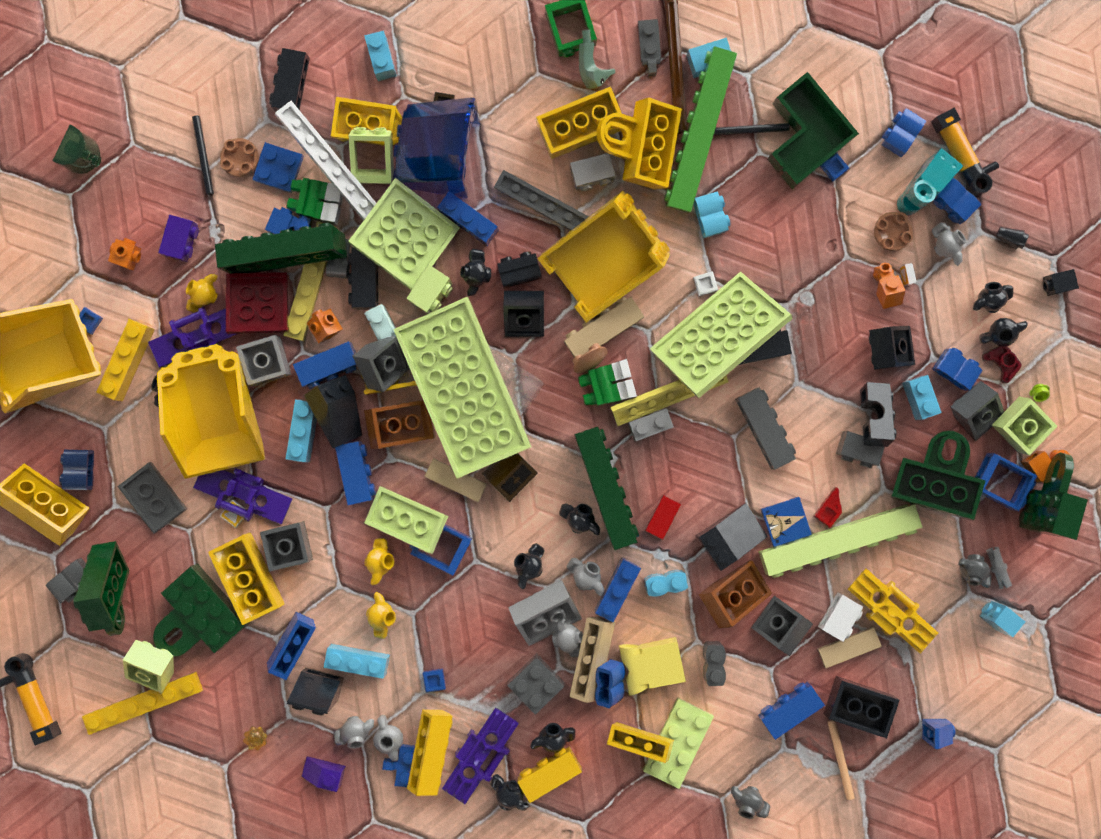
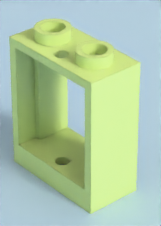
(372, 175)

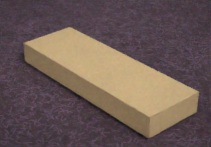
(464, 485)
(853, 646)

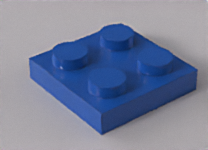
(277, 167)

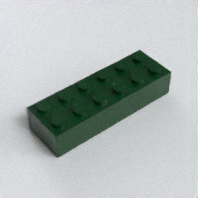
(281, 250)
(606, 489)

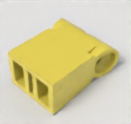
(652, 665)

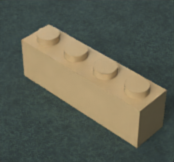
(604, 328)
(592, 654)

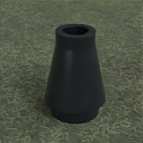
(1013, 237)

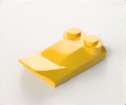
(370, 115)

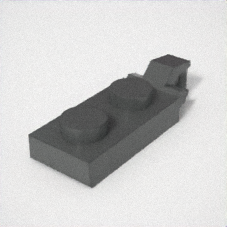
(649, 45)

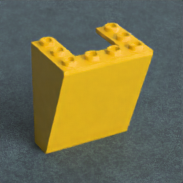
(606, 255)

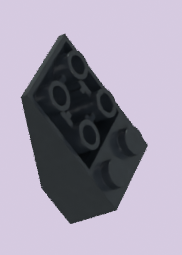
(315, 691)

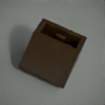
(510, 475)

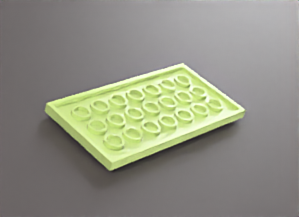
(462, 387)

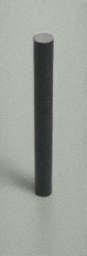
(751, 129)
(202, 155)

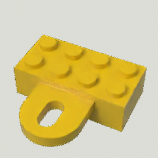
(646, 141)

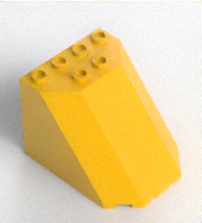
(43, 353)
(207, 412)

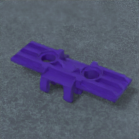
(164, 346)
(246, 488)
(476, 751)

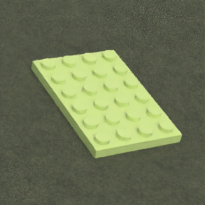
(720, 334)

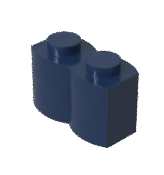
(77, 469)

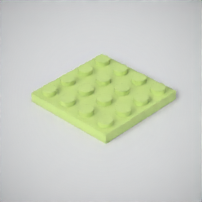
(403, 234)

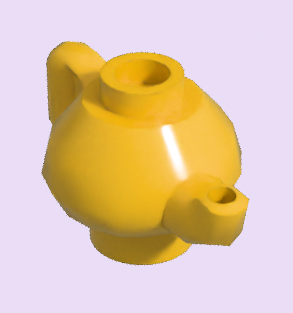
(201, 292)
(379, 560)
(380, 616)

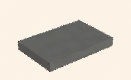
(152, 497)

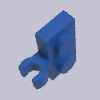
(402, 765)

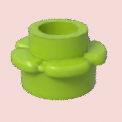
(1040, 392)

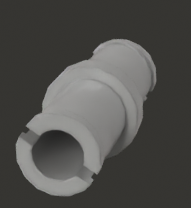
(999, 567)

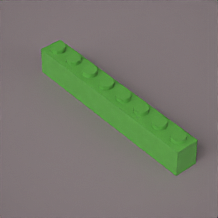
(701, 129)

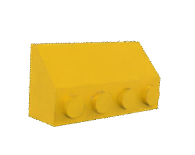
(41, 504)
(246, 578)

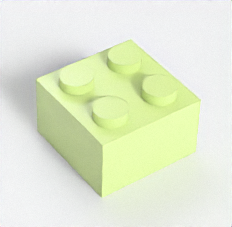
(430, 290)
(1024, 425)
(148, 666)

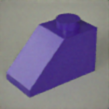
(323, 773)

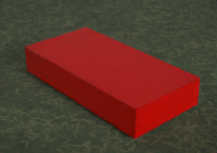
(663, 517)

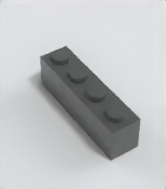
(766, 428)

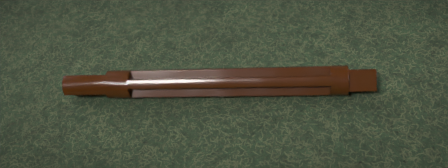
(675, 61)

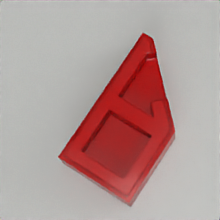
(829, 509)

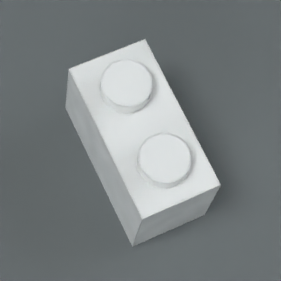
(841, 617)

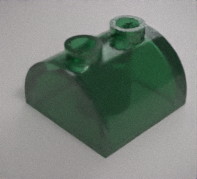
(77, 152)

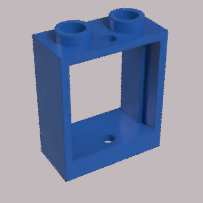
(1026, 484)
(451, 569)

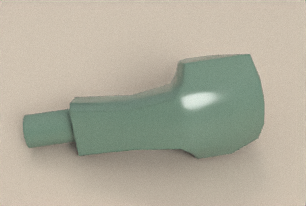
(590, 74)

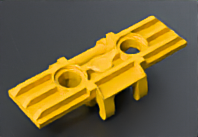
(888, 615)

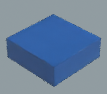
(834, 167)
(90, 320)
(434, 680)

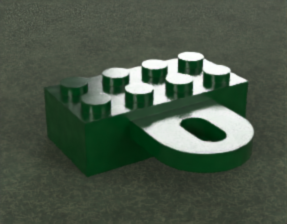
(940, 482)
(1052, 508)
(102, 589)
(200, 613)

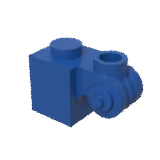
(283, 220)

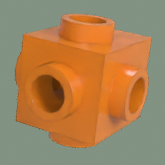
(125, 253)
(324, 325)

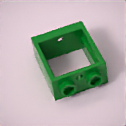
(564, 7)

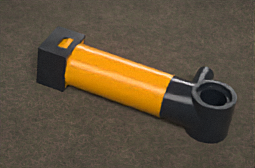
(948, 126)
(31, 698)

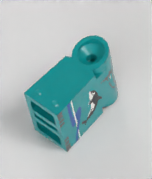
(928, 182)

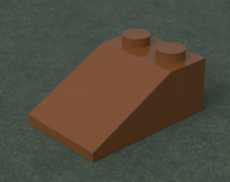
(398, 424)
(735, 595)

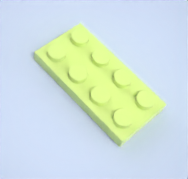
(406, 520)
(687, 728)

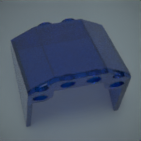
(435, 145)

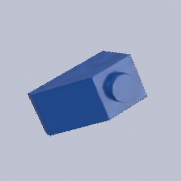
(938, 732)

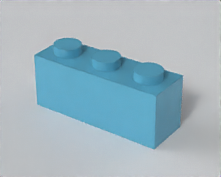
(301, 433)
(356, 661)

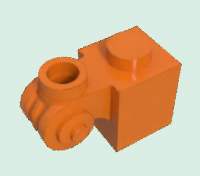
(890, 288)
(1039, 463)

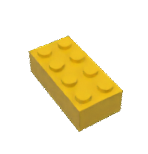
(576, 122)

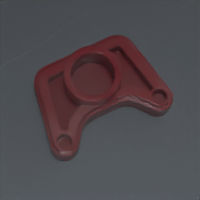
(1005, 360)

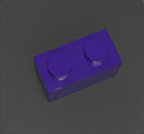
(178, 238)

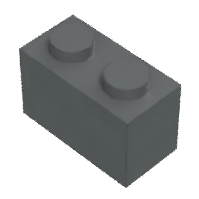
(852, 447)

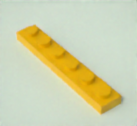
(141, 703)

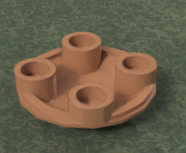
(239, 157)
(893, 231)
(590, 359)

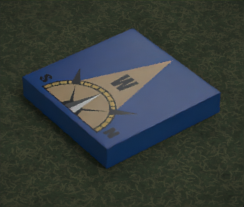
(786, 521)

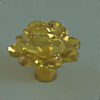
(255, 738)

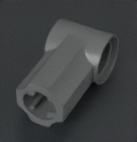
(340, 267)

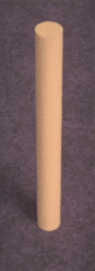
(841, 759)

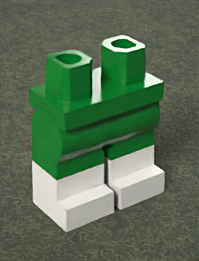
(310, 199)
(601, 384)

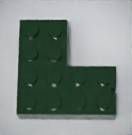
(818, 127)

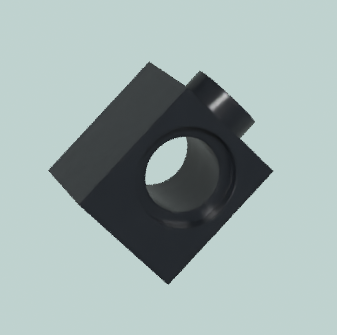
(1060, 282)

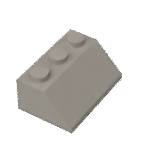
(539, 614)

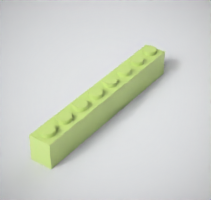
(840, 539)

